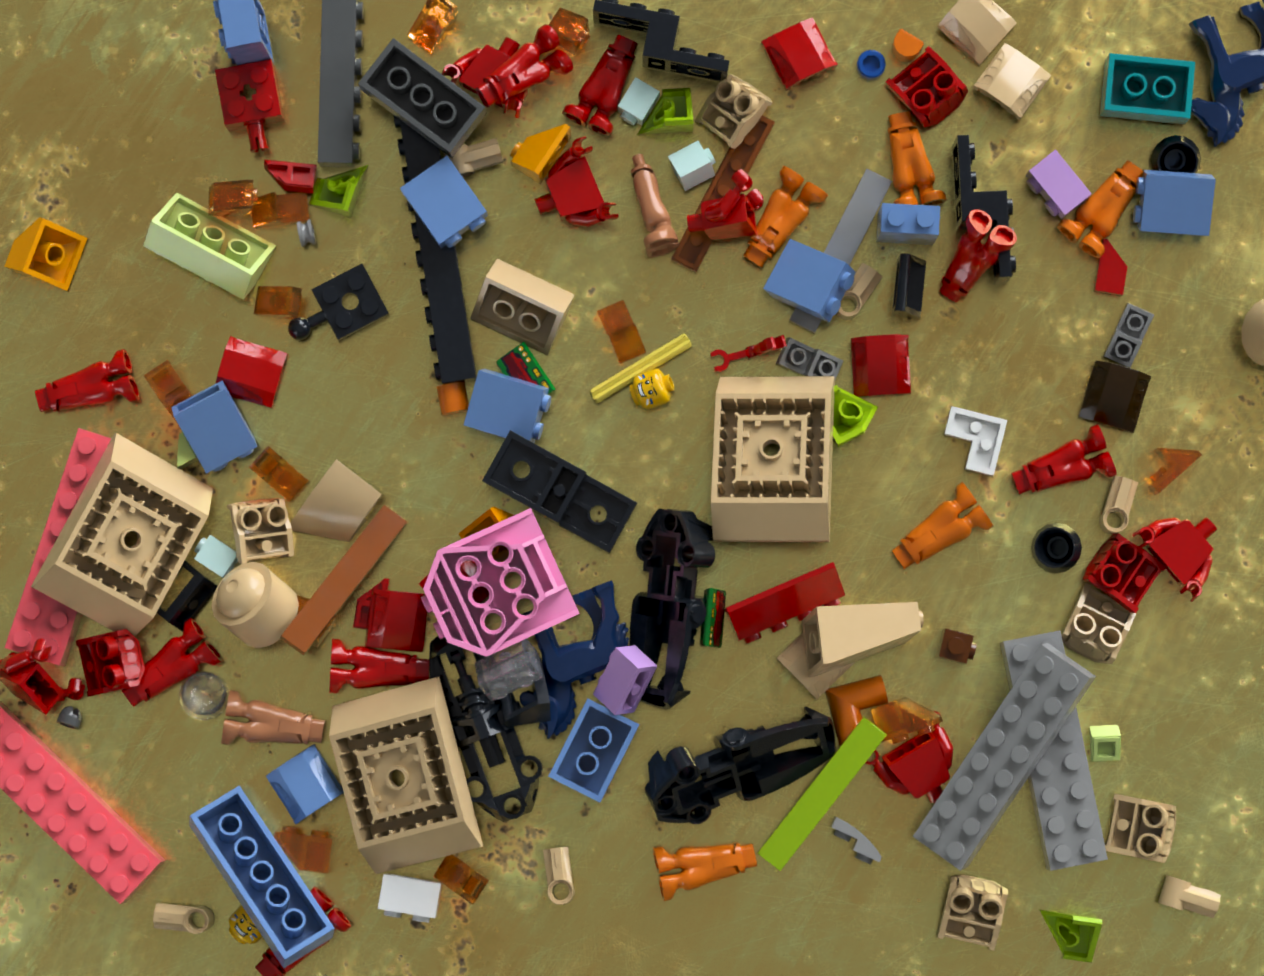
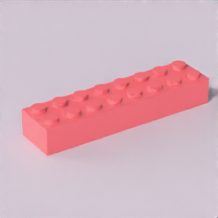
(37, 613)
(72, 812)

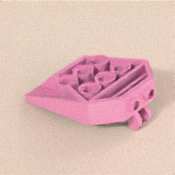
(451, 593)

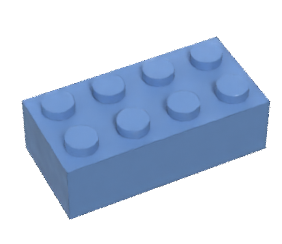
(243, 30)

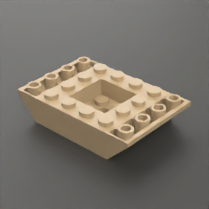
(779, 494)
(90, 562)
(433, 807)

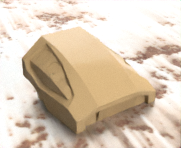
(976, 27)
(1012, 80)
(733, 110)
(261, 529)
(1097, 626)
(795, 661)
(1141, 828)
(973, 911)

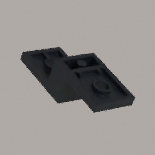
(661, 40)
(992, 202)
(559, 491)

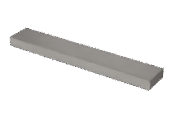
(850, 231)

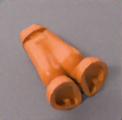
(911, 163)
(1102, 210)
(782, 216)
(942, 528)
(701, 865)

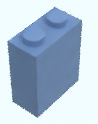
(1174, 202)
(444, 203)
(908, 224)
(810, 280)
(507, 404)
(214, 427)

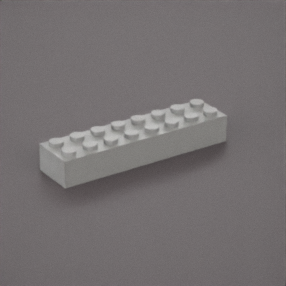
(1004, 756)
(1062, 779)

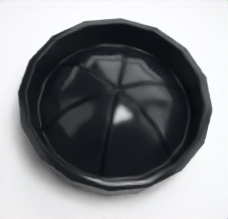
(1176, 155)
(1060, 540)

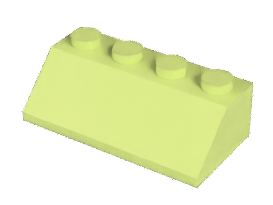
(208, 245)

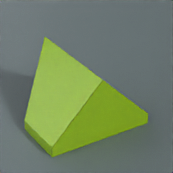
(670, 114)
(339, 191)
(850, 416)
(1074, 934)

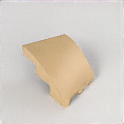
(336, 505)

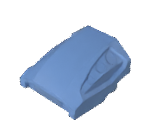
(305, 783)

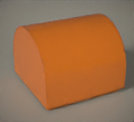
(906, 46)
(452, 398)

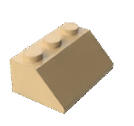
(522, 306)

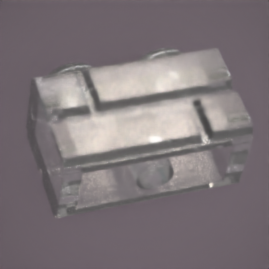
(508, 670)

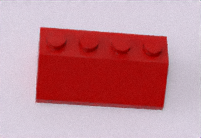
(785, 602)

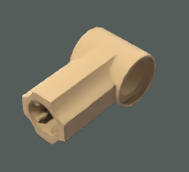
(476, 157)
(864, 284)
(1118, 502)
(558, 871)
(1183, 895)
(181, 917)

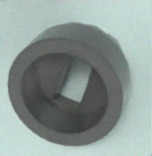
(70, 718)

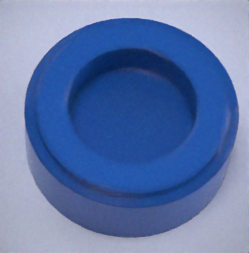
(871, 64)

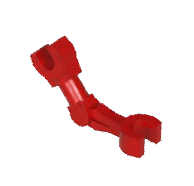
(750, 352)

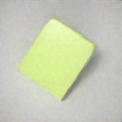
(185, 453)
(1105, 743)

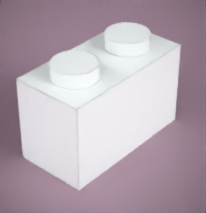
(409, 896)

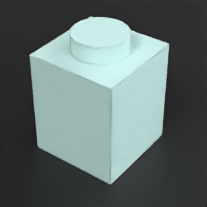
(638, 102)
(692, 165)
(215, 555)

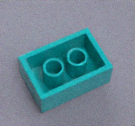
(1147, 88)

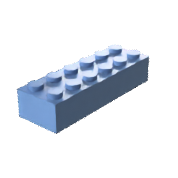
(261, 876)

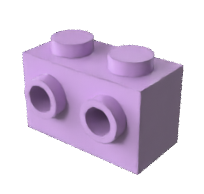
(1057, 185)
(624, 679)

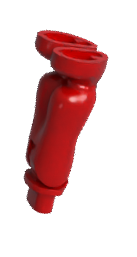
(525, 69)
(604, 87)
(972, 256)
(90, 385)
(1066, 464)
(173, 663)
(374, 668)
(270, 965)

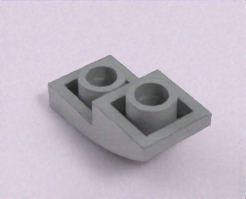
(1128, 335)
(808, 360)
(865, 849)

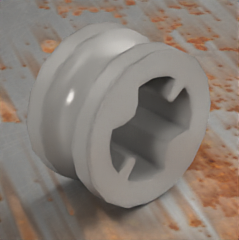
(306, 233)

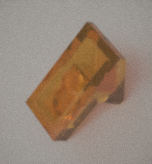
(433, 22)
(280, 209)
(278, 302)
(621, 331)
(1177, 462)
(278, 473)
(461, 878)

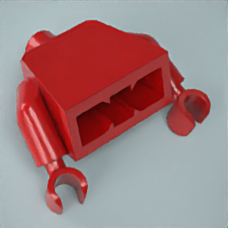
(480, 64)
(574, 190)
(730, 215)
(1181, 550)
(32, 683)
(917, 765)

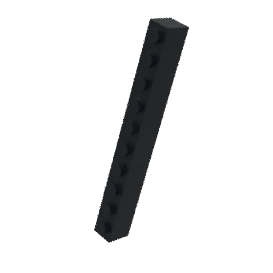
(441, 273)

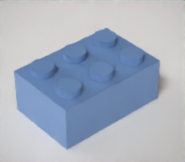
(593, 750)

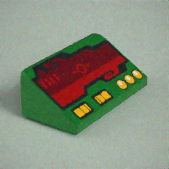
(523, 365)
(713, 624)

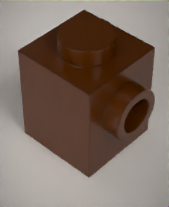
(956, 646)

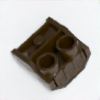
(1114, 395)

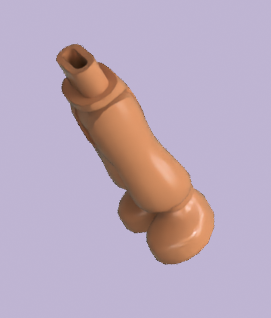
(656, 219)
(268, 723)

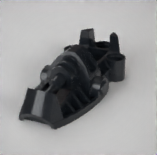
(669, 607)
(480, 720)
(739, 765)

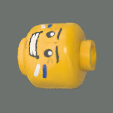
(651, 389)
(243, 928)

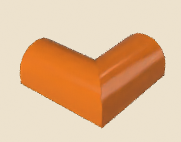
(848, 700)

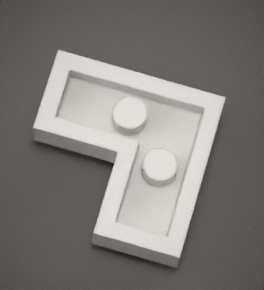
(984, 434)

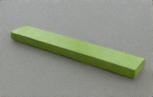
(822, 793)

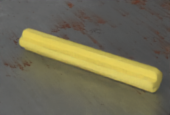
(643, 365)

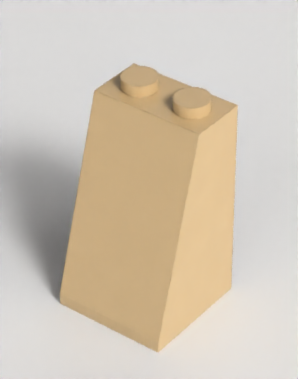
(854, 632)

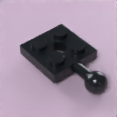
(330, 297)

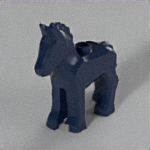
(1228, 76)
(578, 659)

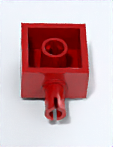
(251, 114)

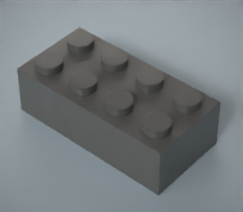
(422, 98)

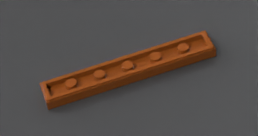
(696, 244)
(343, 580)

